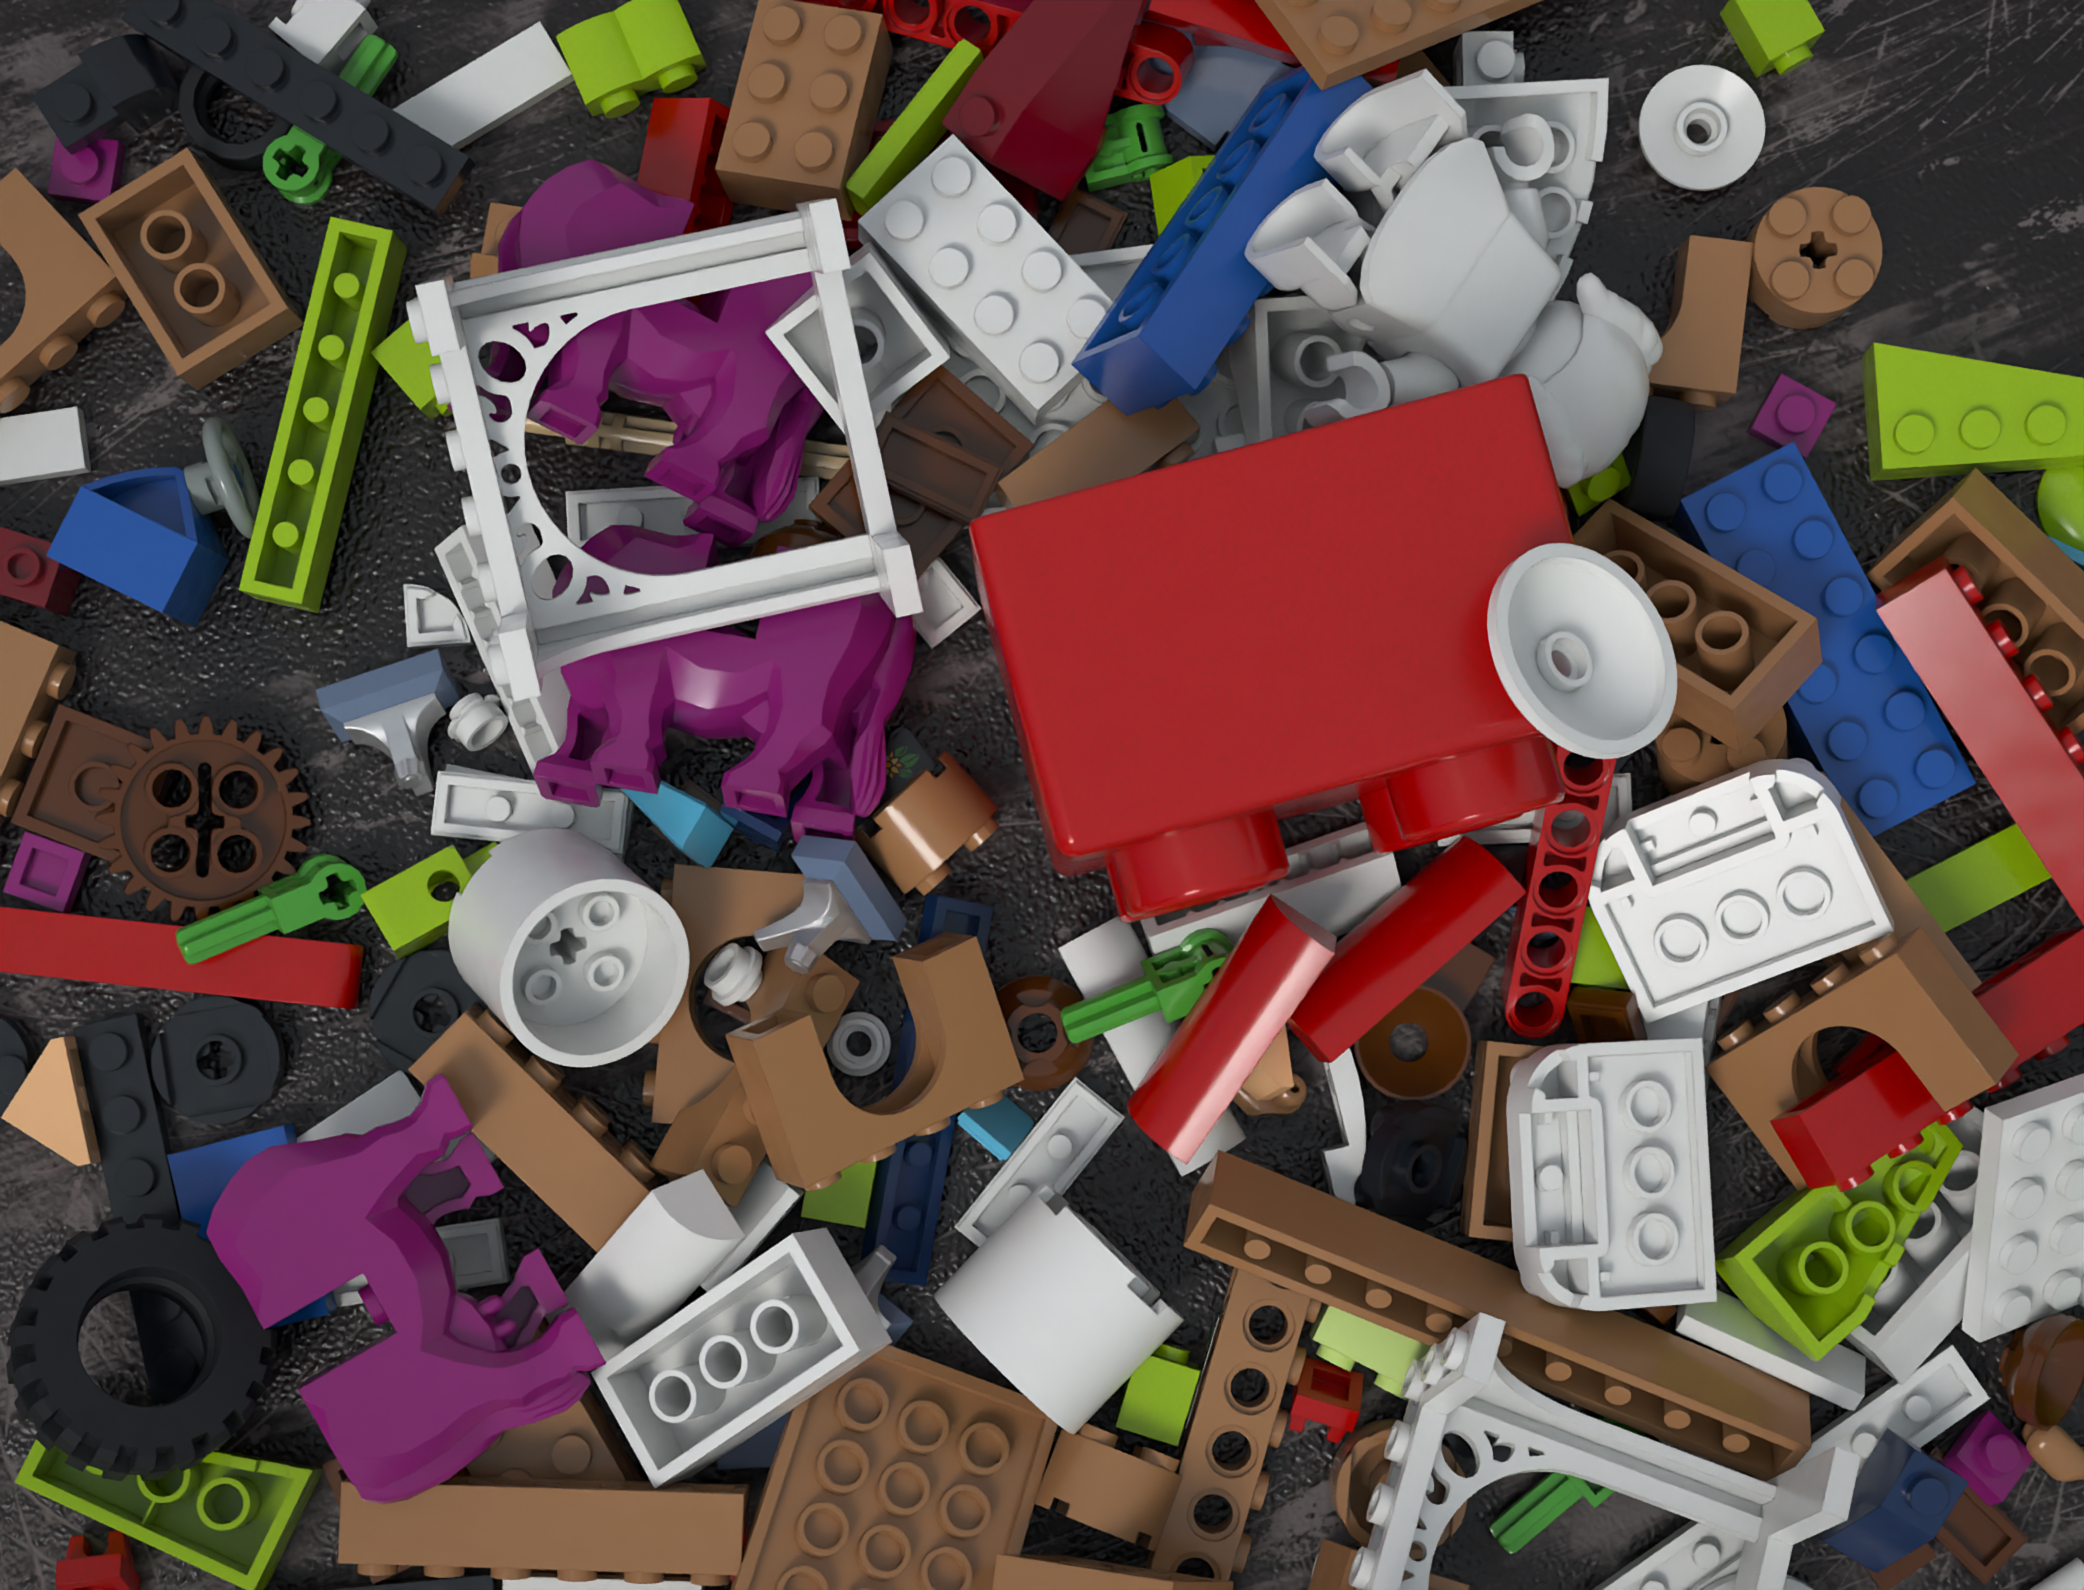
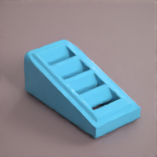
(685, 821)

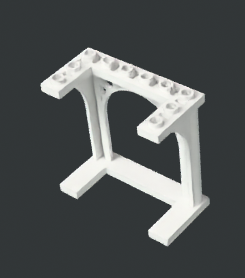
(552, 632)
(1471, 1394)

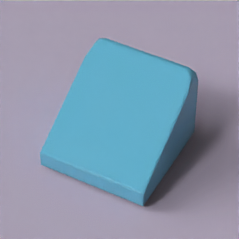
(997, 1126)

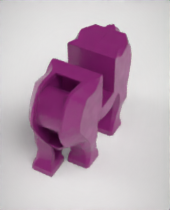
(707, 365)
(804, 691)
(452, 1366)

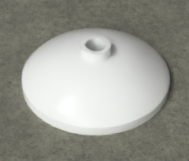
(1582, 651)

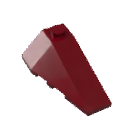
(1047, 91)

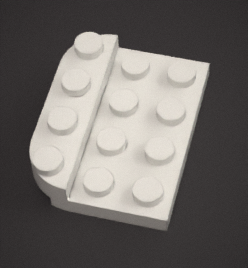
(1732, 885)
(1612, 1174)
(2028, 1212)

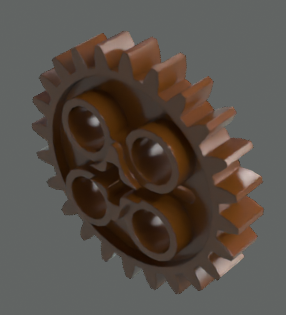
(142, 819)

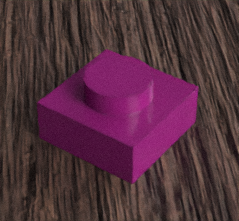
(88, 173)
(1790, 415)
(47, 872)
(1988, 1458)

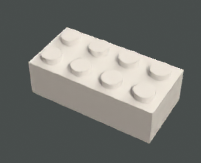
(988, 275)
(741, 1356)

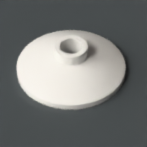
(1720, 105)

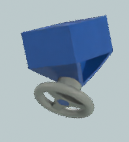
(154, 530)

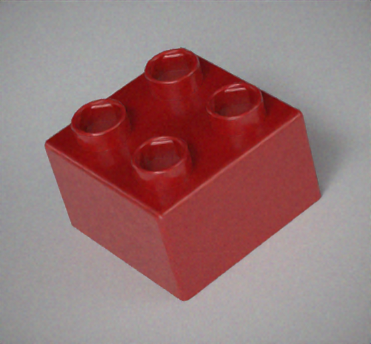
(1274, 645)

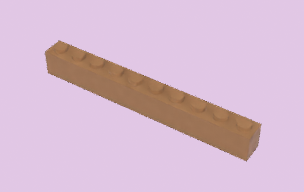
(1431, 1286)

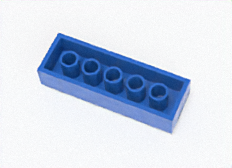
(1195, 280)
(1864, 706)

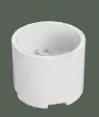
(569, 948)
(1057, 1309)

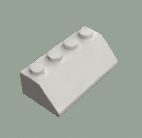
(1927, 1287)

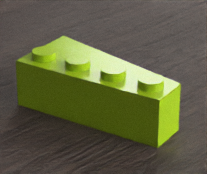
(1959, 413)
(220, 1515)

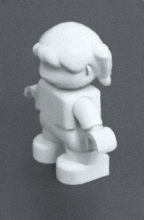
(1456, 275)

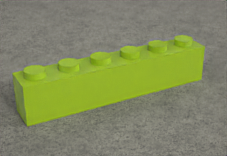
(323, 415)

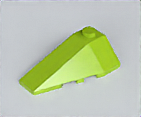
(1825, 1252)

